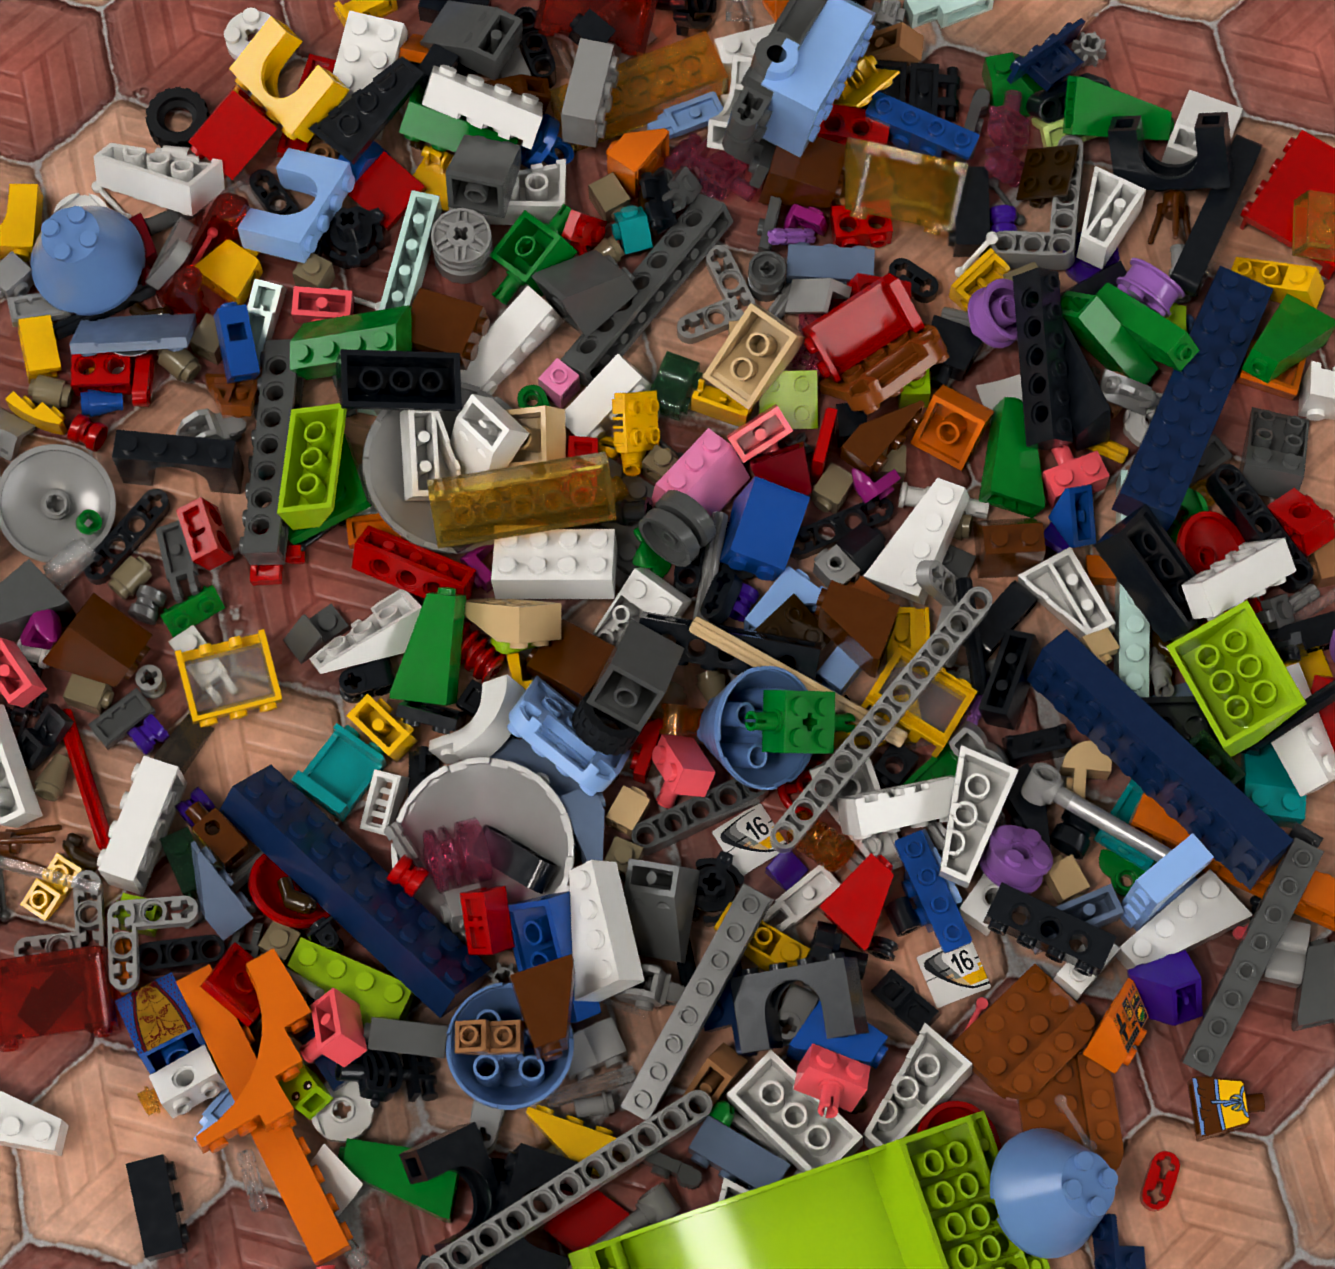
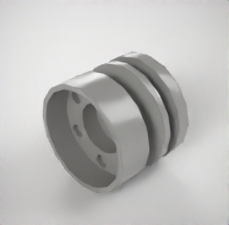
(462, 245)

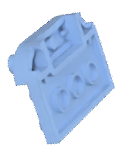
(546, 724)

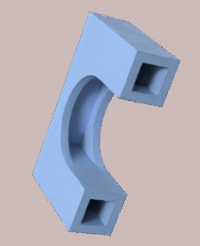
(298, 234)
(839, 669)
(1164, 882)

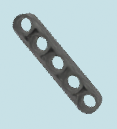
(689, 823)

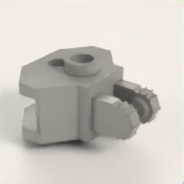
(210, 425)
(654, 991)

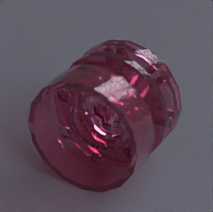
(464, 853)

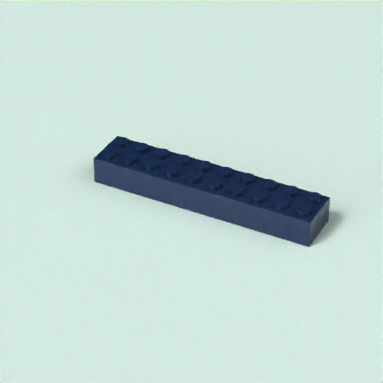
(1194, 398)
(1159, 759)
(354, 890)

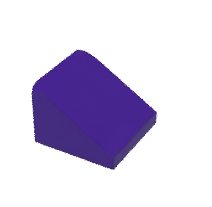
(1054, 539)
(786, 870)

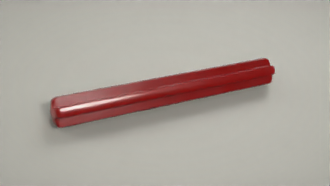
(86, 784)

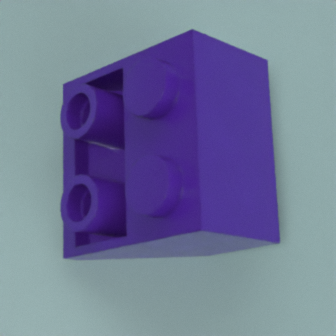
(1169, 988)

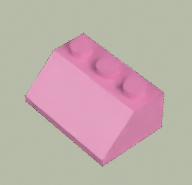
(706, 473)

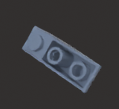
(216, 898)

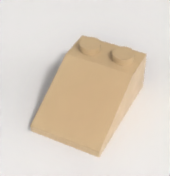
(753, 355)
(546, 434)
(516, 620)

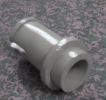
(594, 1106)

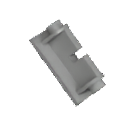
(1127, 392)

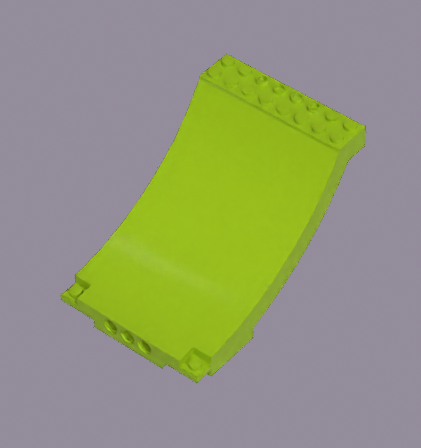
(883, 1208)

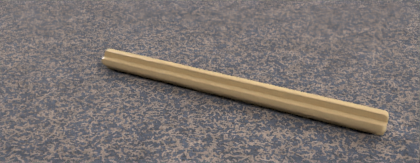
(755, 658)

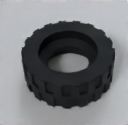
(169, 100)
(599, 735)

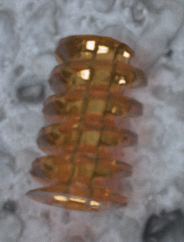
(824, 844)

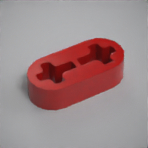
(143, 380)
(1167, 1183)

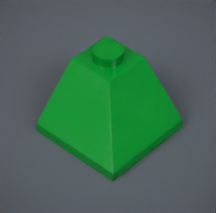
(995, 75)

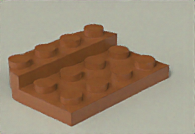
(888, 370)
(1026, 1036)
(1091, 1101)

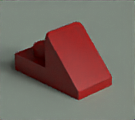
(645, 744)

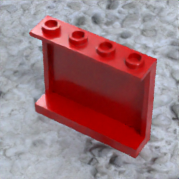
(1305, 167)

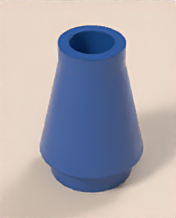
(100, 402)

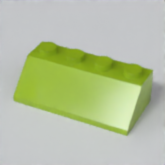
(311, 465)

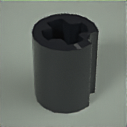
(902, 916)

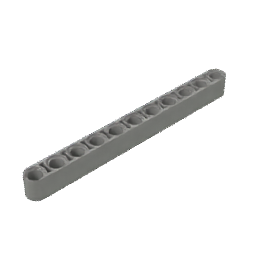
(893, 709)
(578, 1180)

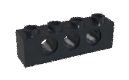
(1067, 928)

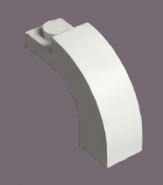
(718, 124)
(487, 728)

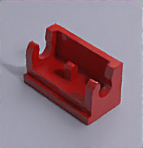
(487, 920)

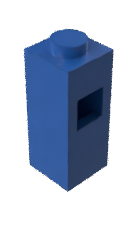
(236, 342)

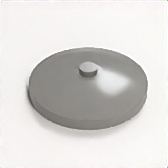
(45, 495)

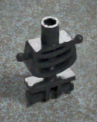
(387, 1066)

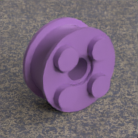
(1150, 287)
(993, 314)
(1016, 858)

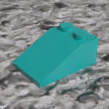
(1271, 788)

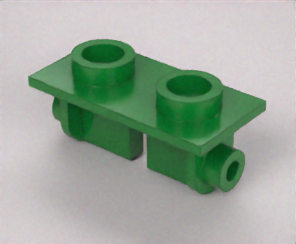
(192, 611)

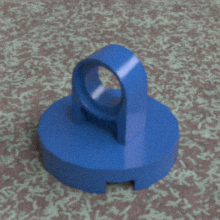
(545, 144)

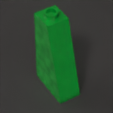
(1092, 106)
(1152, 332)
(1105, 337)
(1288, 338)
(1010, 468)
(434, 651)
(383, 1170)

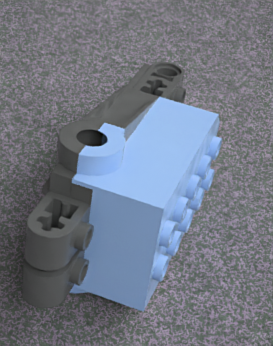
(798, 74)

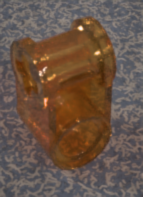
(680, 720)

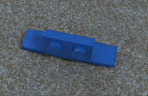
(920, 130)
(930, 893)

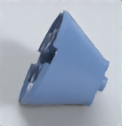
(87, 259)
(734, 746)
(509, 1079)
(1050, 1192)

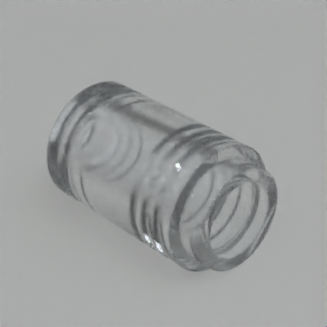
(69, 562)

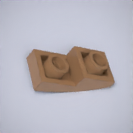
(489, 1037)

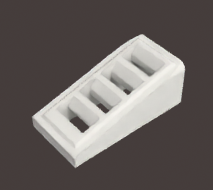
(377, 788)

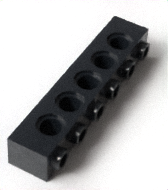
(1042, 359)
(803, 651)

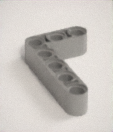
(1058, 238)

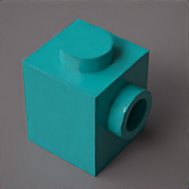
(632, 229)

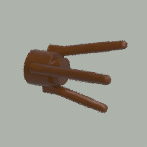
(1173, 208)
(12, 841)

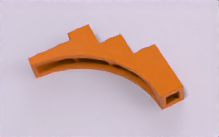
(278, 1059)

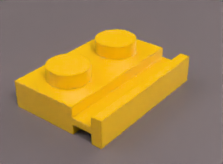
(910, 629)

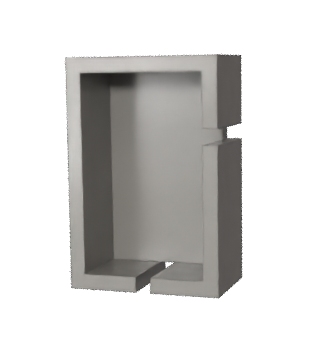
(589, 93)

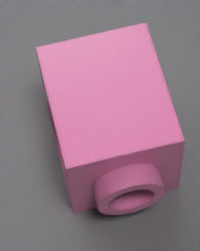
(559, 383)

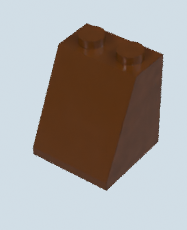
(808, 179)
(447, 325)
(1008, 546)
(857, 623)
(100, 644)
(570, 663)
(546, 1004)

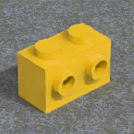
(383, 729)

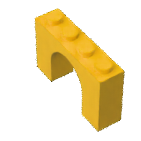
(259, 70)
(21, 221)

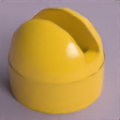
(610, 452)

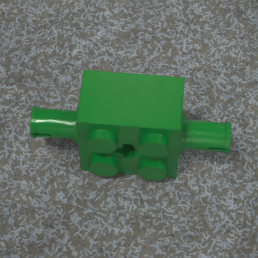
(529, 249)
(799, 721)

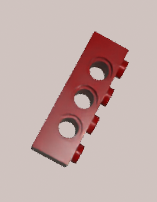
(850, 120)
(409, 565)

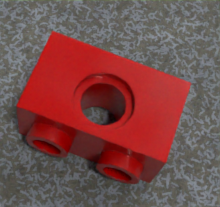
(1303, 520)

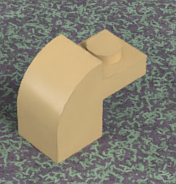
(1084, 762)

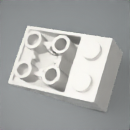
(1182, 141)
(485, 436)
(640, 593)

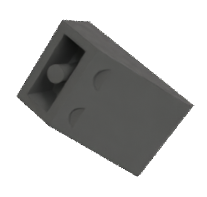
(476, 33)
(1274, 452)
(661, 907)

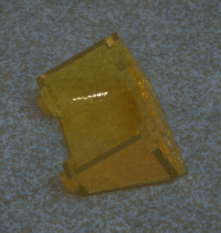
(902, 185)

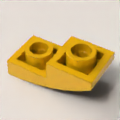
(40, 416)
(45, 896)

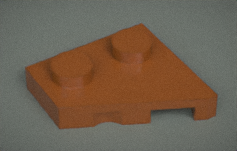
(232, 398)

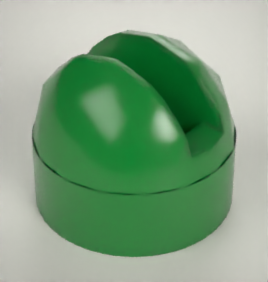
(92, 516)
(723, 1112)

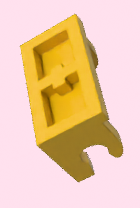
(376, 8)
(979, 275)
(39, 347)
(718, 405)

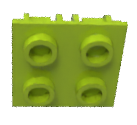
(796, 397)

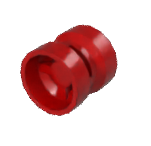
(87, 432)
(408, 875)

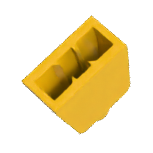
(230, 271)

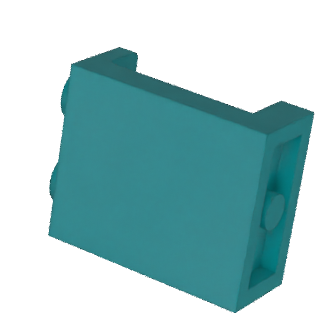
(340, 772)
(1123, 810)

